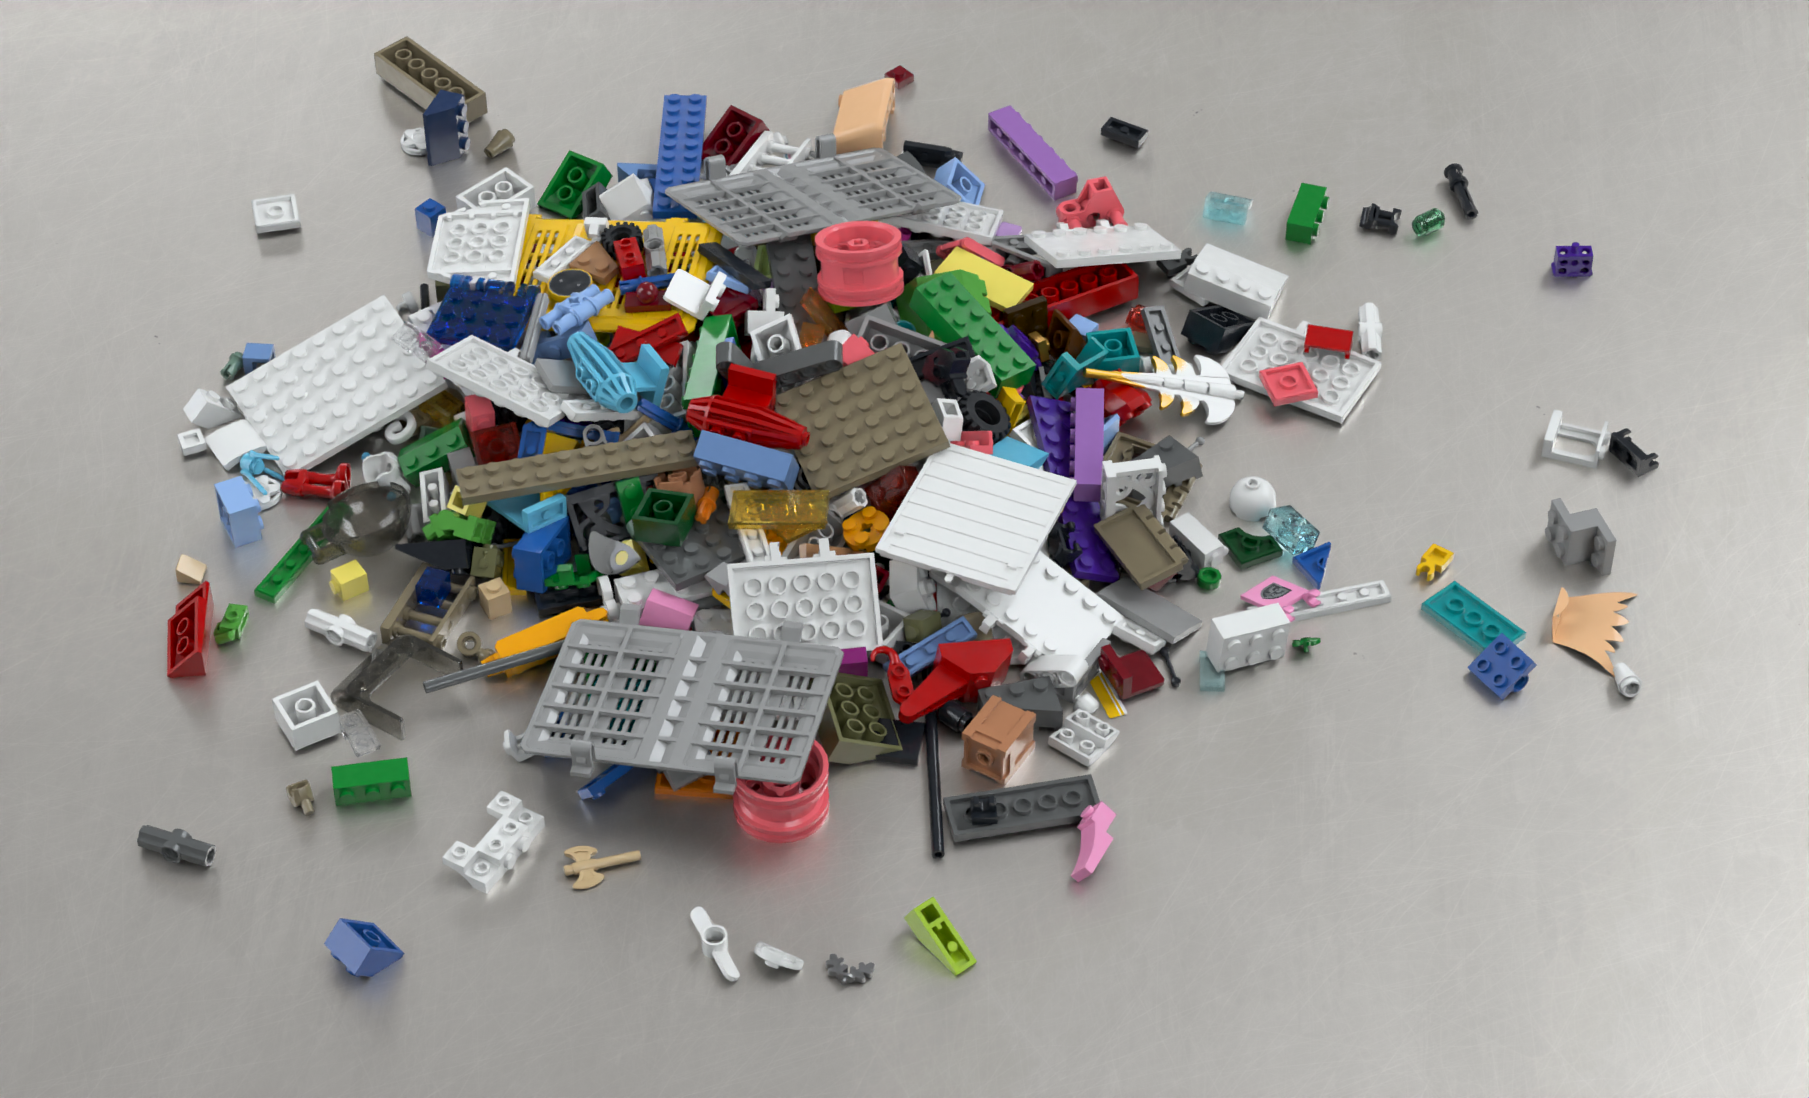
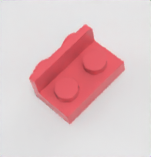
(976, 440)

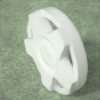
(416, 140)
(272, 488)

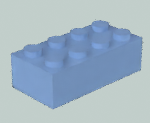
(745, 462)

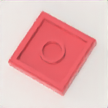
(1288, 384)

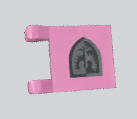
(1280, 591)

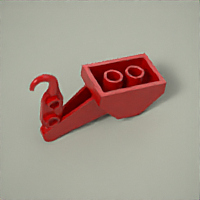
(956, 674)

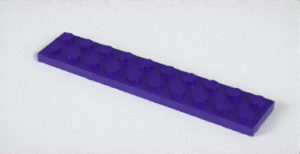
(1052, 432)

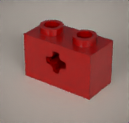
(629, 259)

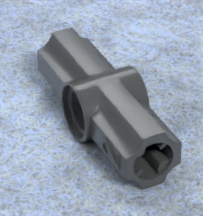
(176, 845)

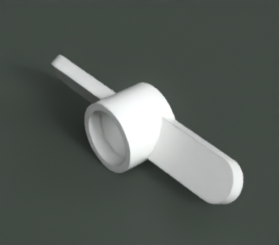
(714, 950)

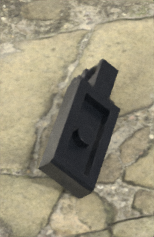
(930, 154)

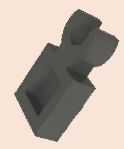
(1175, 266)

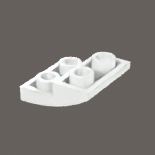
(234, 441)
(1083, 737)

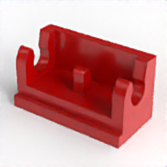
(1329, 339)

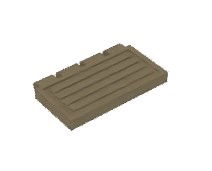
(1141, 545)

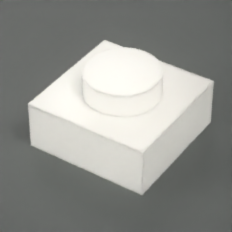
(192, 442)

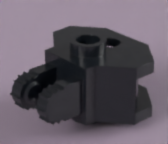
(949, 372)

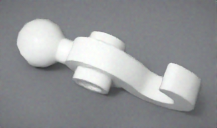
(604, 589)

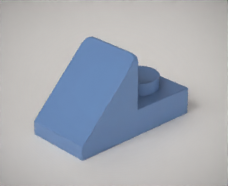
(640, 170)

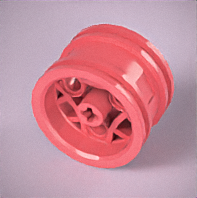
(859, 263)

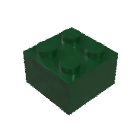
(664, 517)

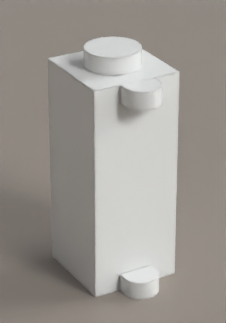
(1204, 546)

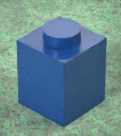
(427, 216)

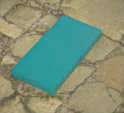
(1470, 617)

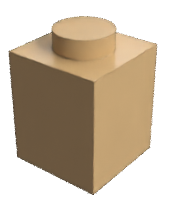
(495, 598)

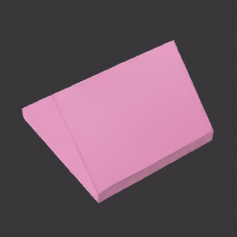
(668, 611)

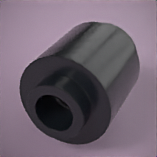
(955, 716)

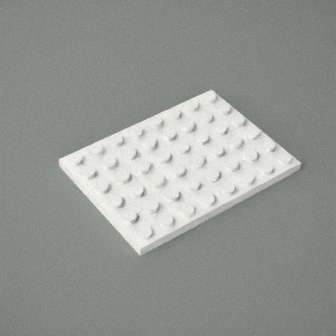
(334, 388)

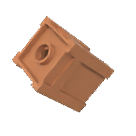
(998, 740)

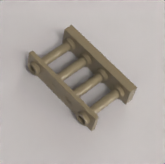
(405, 611)

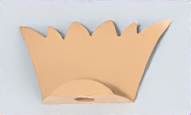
(1587, 622)

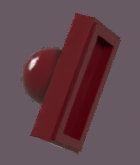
(646, 299)

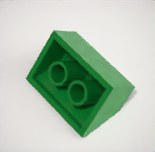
(432, 450)

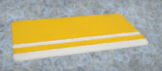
(1107, 696)

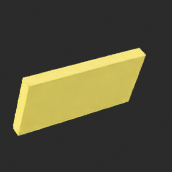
(1002, 286)

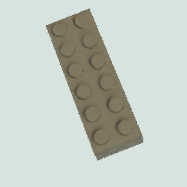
(423, 75)

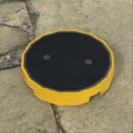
(568, 281)

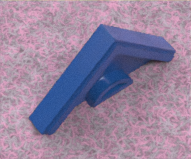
(1313, 563)

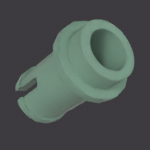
(232, 366)

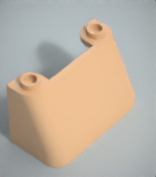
(864, 115)

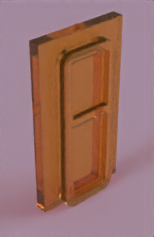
(821, 312)

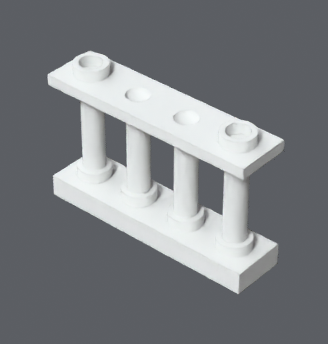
(762, 149)

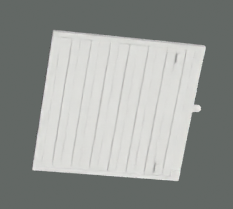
(976, 518)

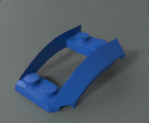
(534, 438)

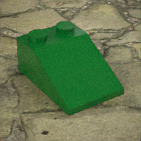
(570, 180)

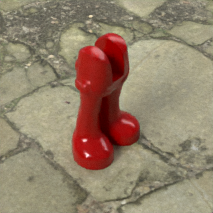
(299, 482)

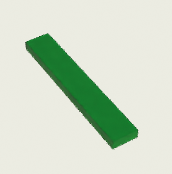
(288, 568)

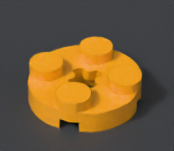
(854, 529)

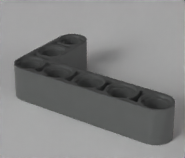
(788, 367)

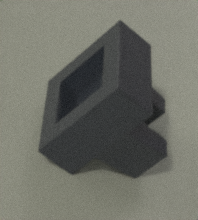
(983, 810)

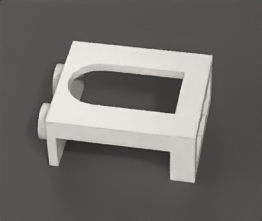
(1557, 428)

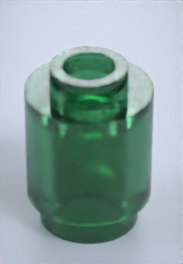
(1428, 222)

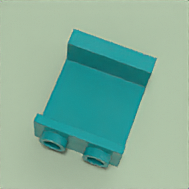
(1068, 373)

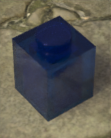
(433, 587)

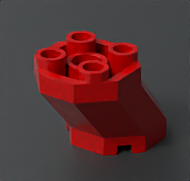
(1122, 399)

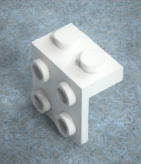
(694, 294)

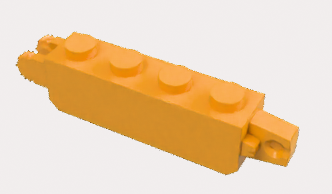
(541, 634)

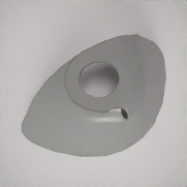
(604, 551)

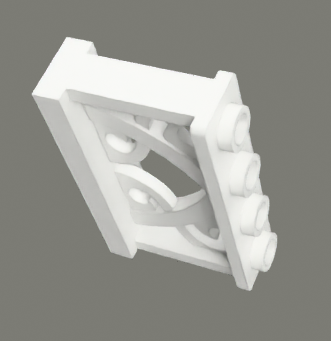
(1116, 477)

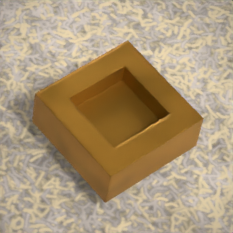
(1041, 345)

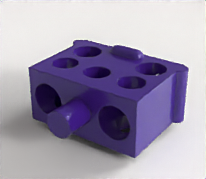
(1573, 261)

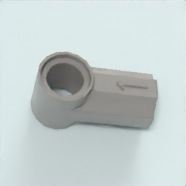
(414, 532)

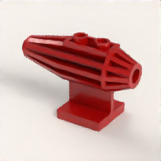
(748, 412)

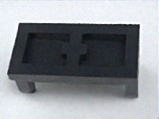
(1631, 454)

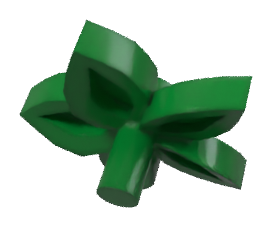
(1306, 641)

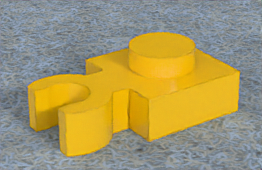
(1433, 560)

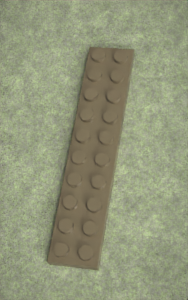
(576, 467)

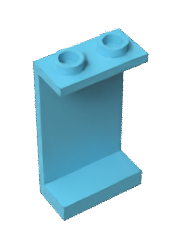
(529, 512)

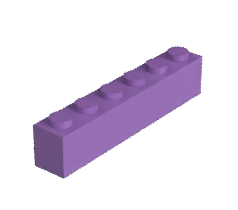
(1032, 152)
(1088, 443)

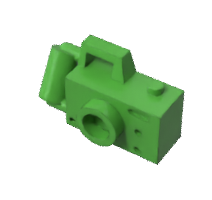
(232, 624)

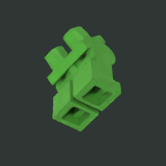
(455, 526)

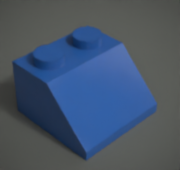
(362, 947)

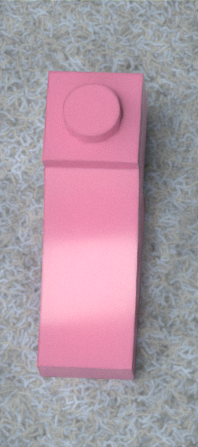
(1093, 839)

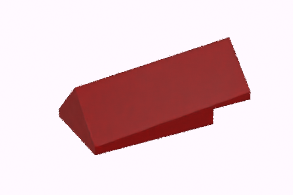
(190, 634)

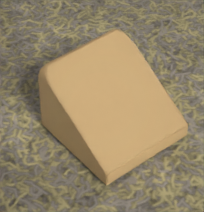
(190, 570)

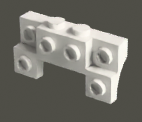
(499, 847)

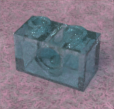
(1291, 529)

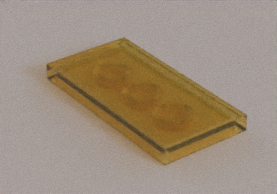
(779, 509)

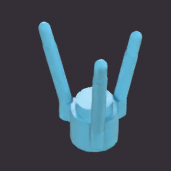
(252, 464)

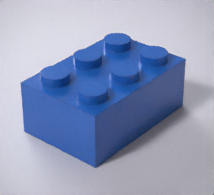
(540, 553)

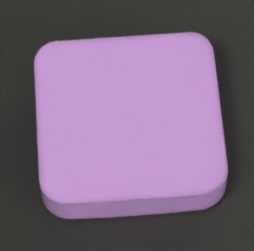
(1008, 229)

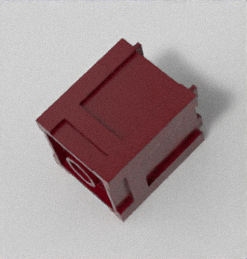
(733, 303)

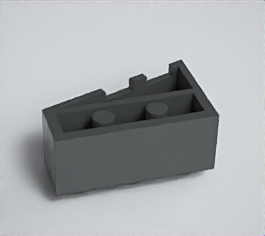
(1179, 462)
(1031, 695)

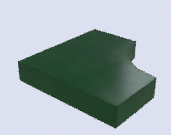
(1248, 549)

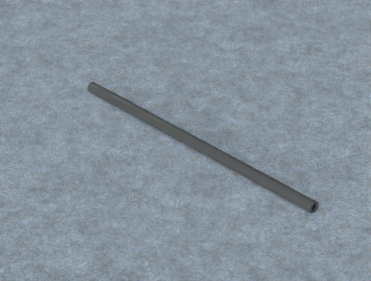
(520, 658)

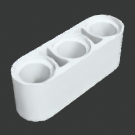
(1063, 669)

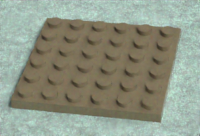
(863, 421)

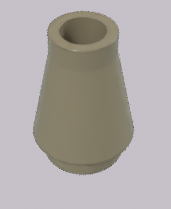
(501, 142)

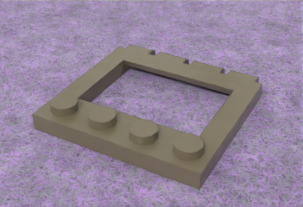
(1123, 449)

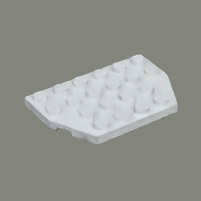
(480, 242)

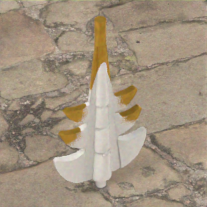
(1209, 388)

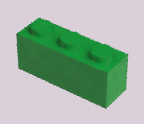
(1307, 213)
(371, 781)

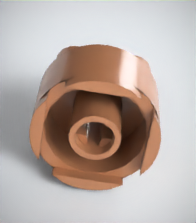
(682, 480)

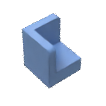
(257, 353)

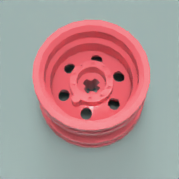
(783, 810)

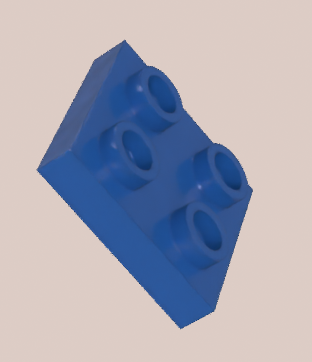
(1503, 667)

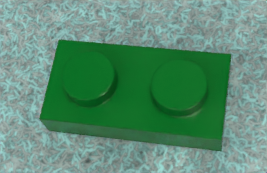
(629, 495)

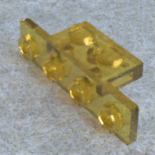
(442, 407)

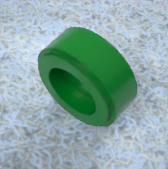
(1209, 578)

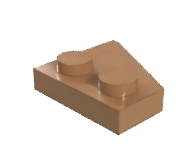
(597, 263)

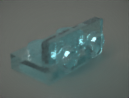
(1227, 208)

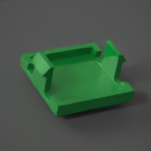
(581, 578)

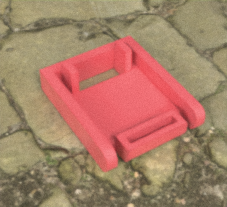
(973, 247)

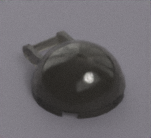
(361, 522)

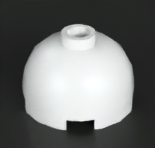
(1252, 498)

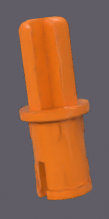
(706, 504)

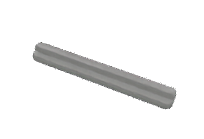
(534, 327)

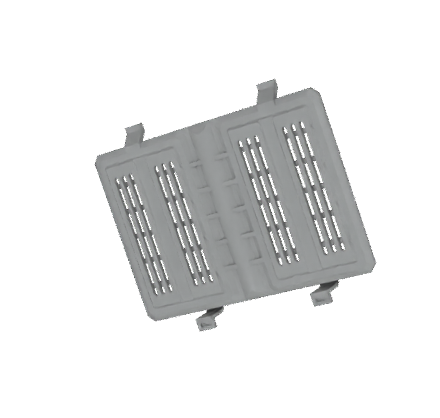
(807, 196)
(683, 700)

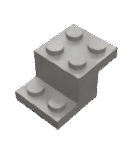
(1580, 537)

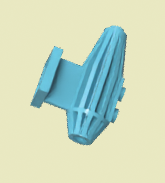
(615, 382)

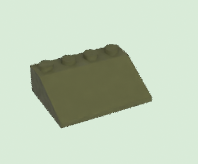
(852, 718)

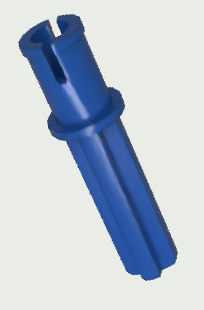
(660, 281)
(663, 417)

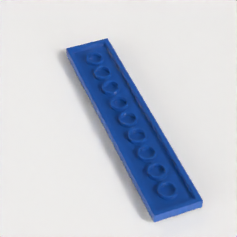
(679, 151)

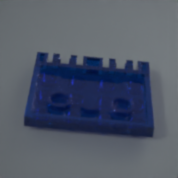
(484, 313)

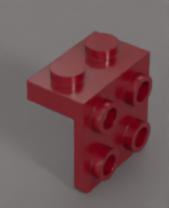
(1129, 673)

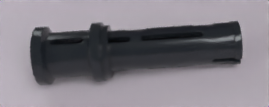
(1459, 184)

